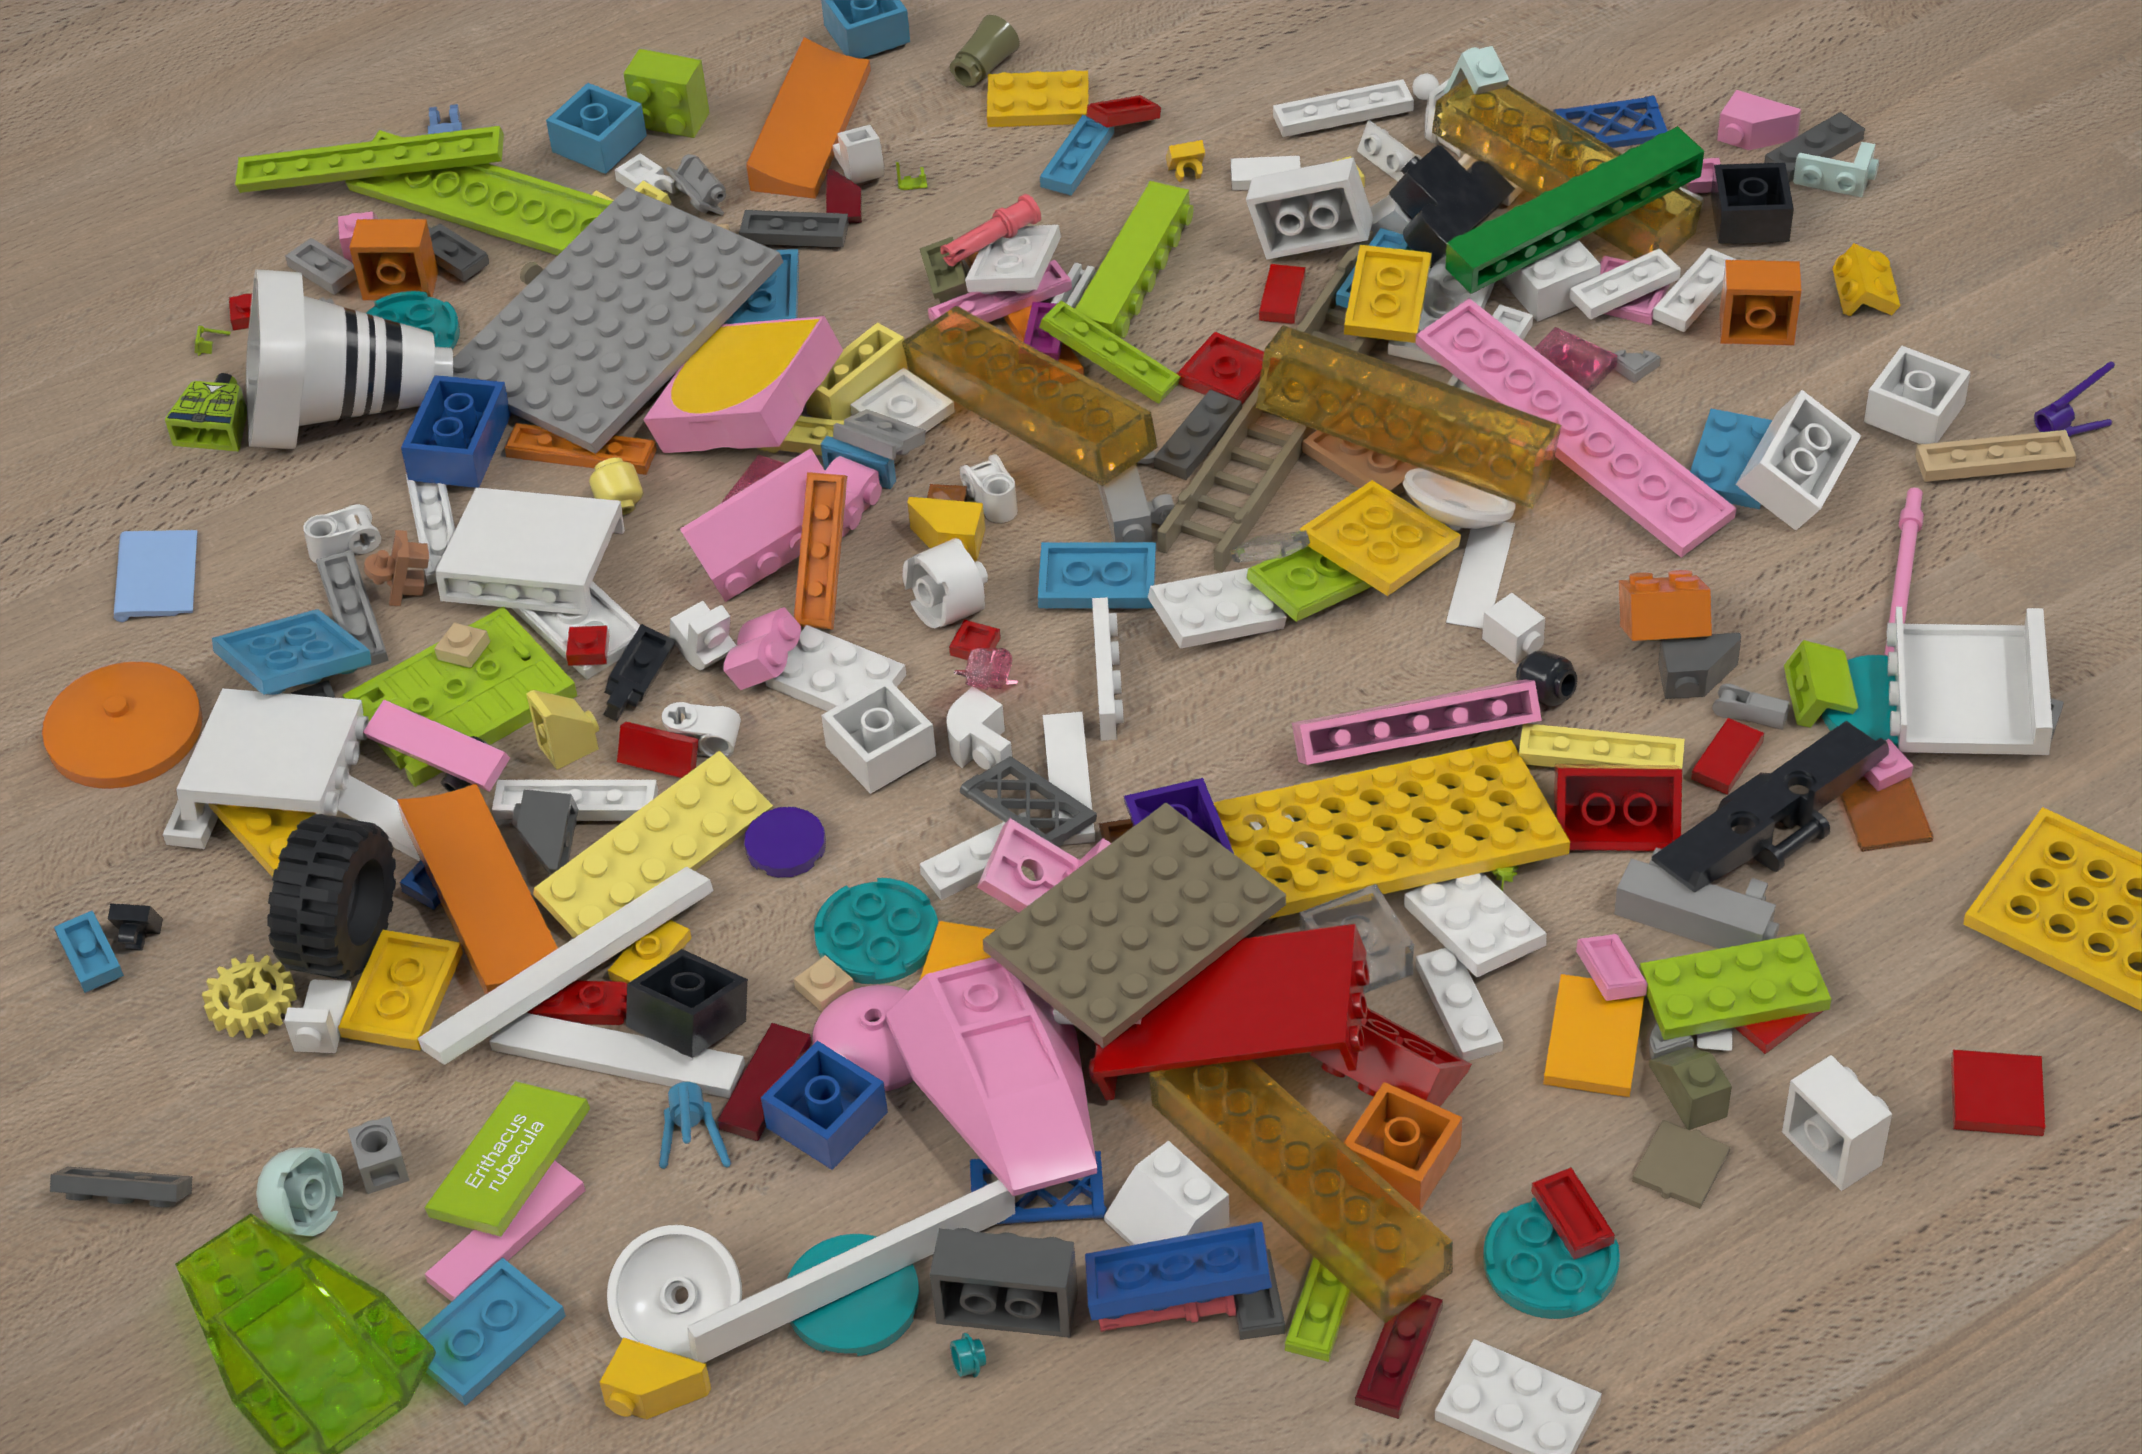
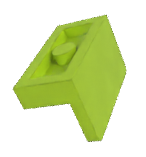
(1819, 680)

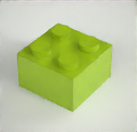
(669, 91)

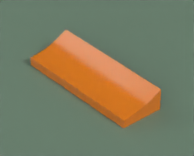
(805, 121)
(477, 883)

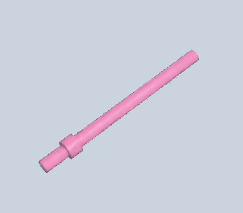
(1910, 523)

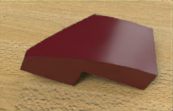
(843, 196)

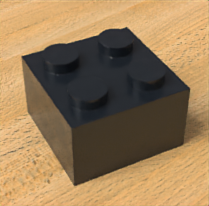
(1752, 203)
(686, 1003)

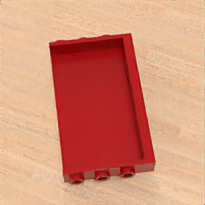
(1250, 1004)

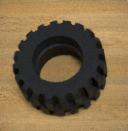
(331, 896)

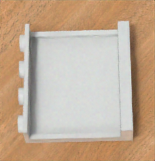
(527, 550)
(1970, 687)
(273, 753)

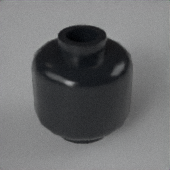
(1552, 674)

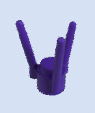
(2060, 414)

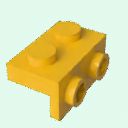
(1865, 279)

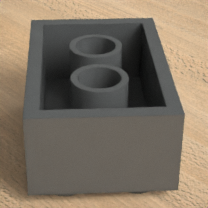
(1004, 1282)

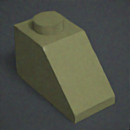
(1693, 1085)

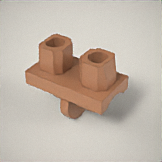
(394, 568)

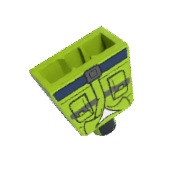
(209, 415)

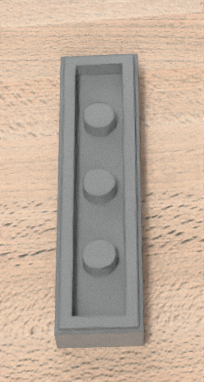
(351, 603)

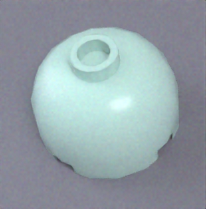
(300, 1191)

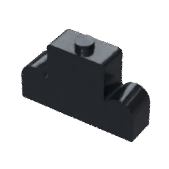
(1446, 199)

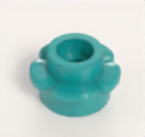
(967, 1355)

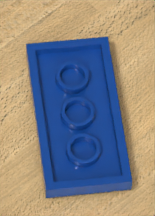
(1177, 1271)

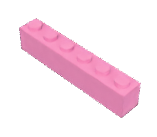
(1416, 721)

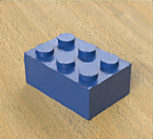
(456, 431)

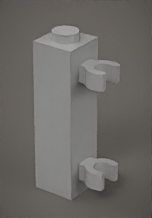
(1127, 507)
(1706, 916)

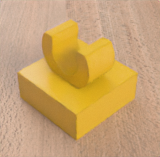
(1186, 155)

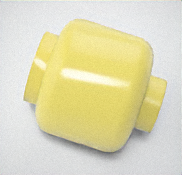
(618, 482)

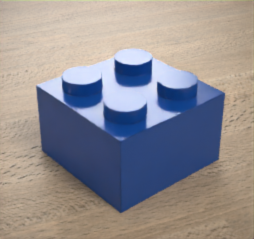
(824, 1105)

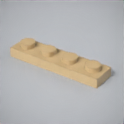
(1995, 455)

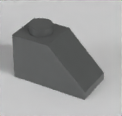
(1696, 664)
(547, 826)

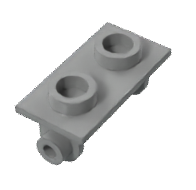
(702, 186)

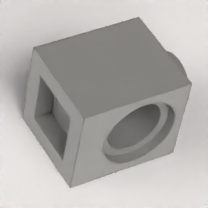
(378, 1154)

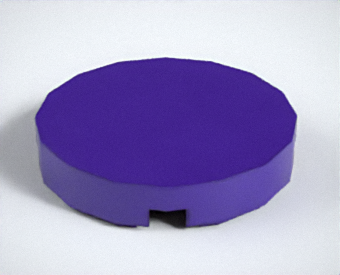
(785, 841)

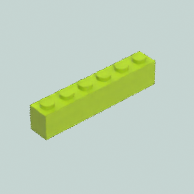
(1137, 257)

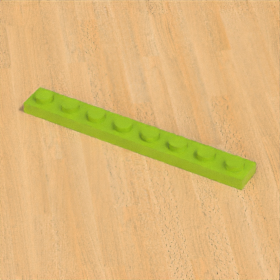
(370, 159)

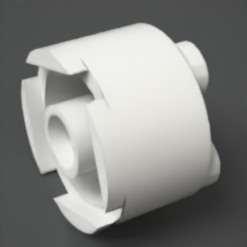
(945, 584)

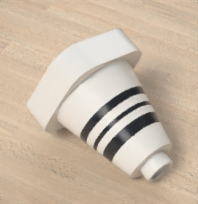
(327, 362)

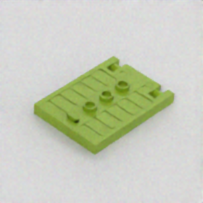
(476, 700)

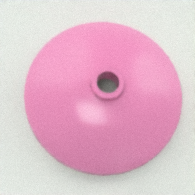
(870, 1045)

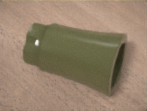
(984, 50)

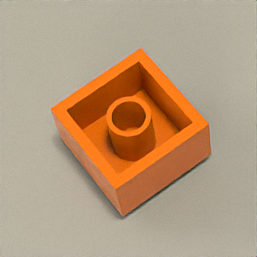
(393, 257)
(1760, 302)
(1665, 606)
(1406, 1141)

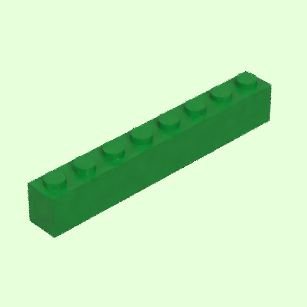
(1573, 209)

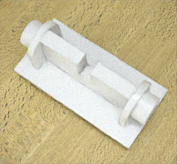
(1384, 150)

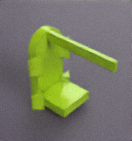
(911, 183)
(202, 345)
(1505, 874)

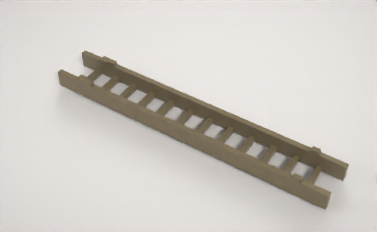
(1244, 425)

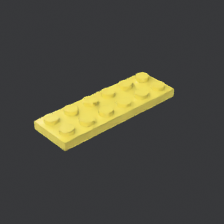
(669, 833)

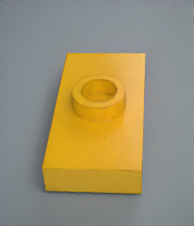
(649, 951)

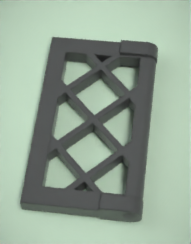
(1028, 780)

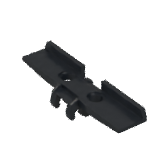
(1755, 807)

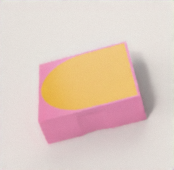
(744, 385)

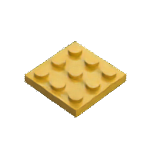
(1380, 537)

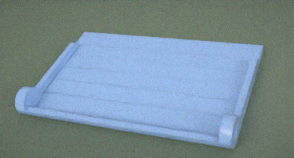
(155, 573)

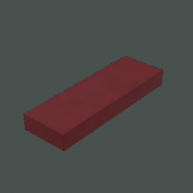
(772, 1059)
(1398, 1357)

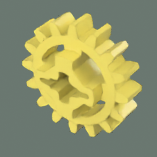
(249, 996)

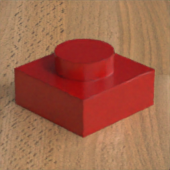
(240, 311)
(587, 645)

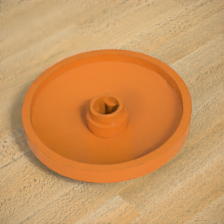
(122, 725)

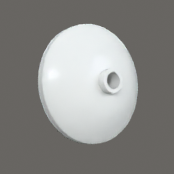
(1455, 502)
(652, 1271)

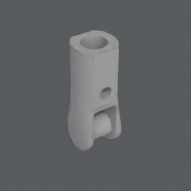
(1750, 706)

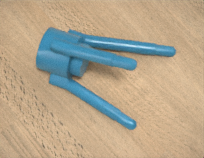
(686, 1110)

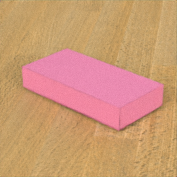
(1611, 967)

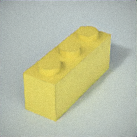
(857, 371)

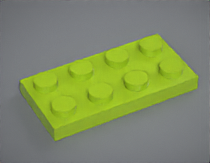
(1734, 986)

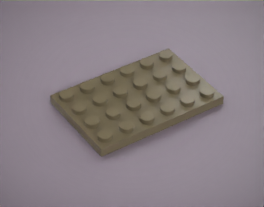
(1134, 924)

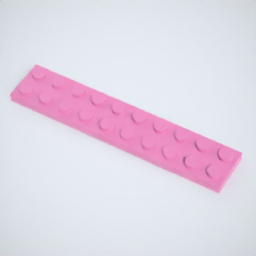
(1592, 436)

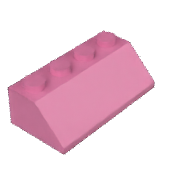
(755, 528)

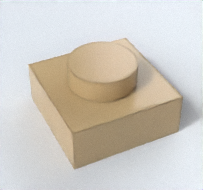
(462, 645)
(823, 983)

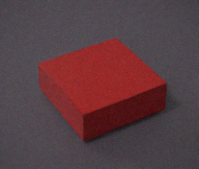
(973, 636)

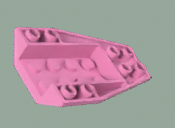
(999, 1072)

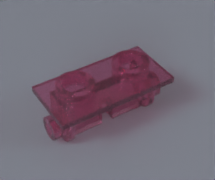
(988, 668)

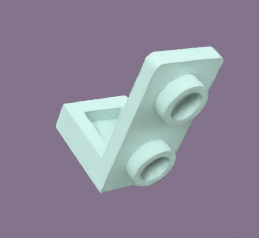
(1481, 69)
(1836, 174)

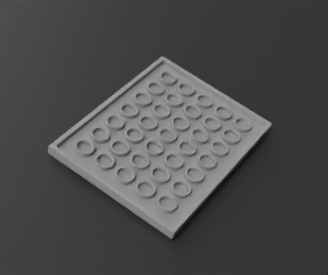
(615, 317)

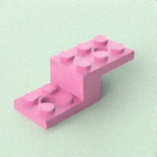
(1022, 847)

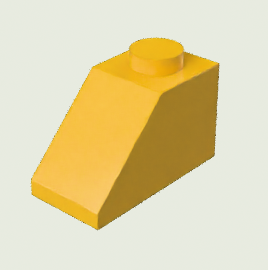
(943, 520)
(651, 1380)

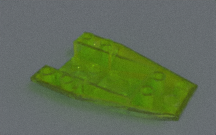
(300, 1340)

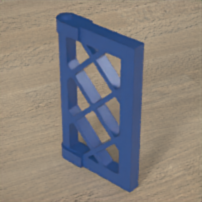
(1629, 136)
(1060, 1210)

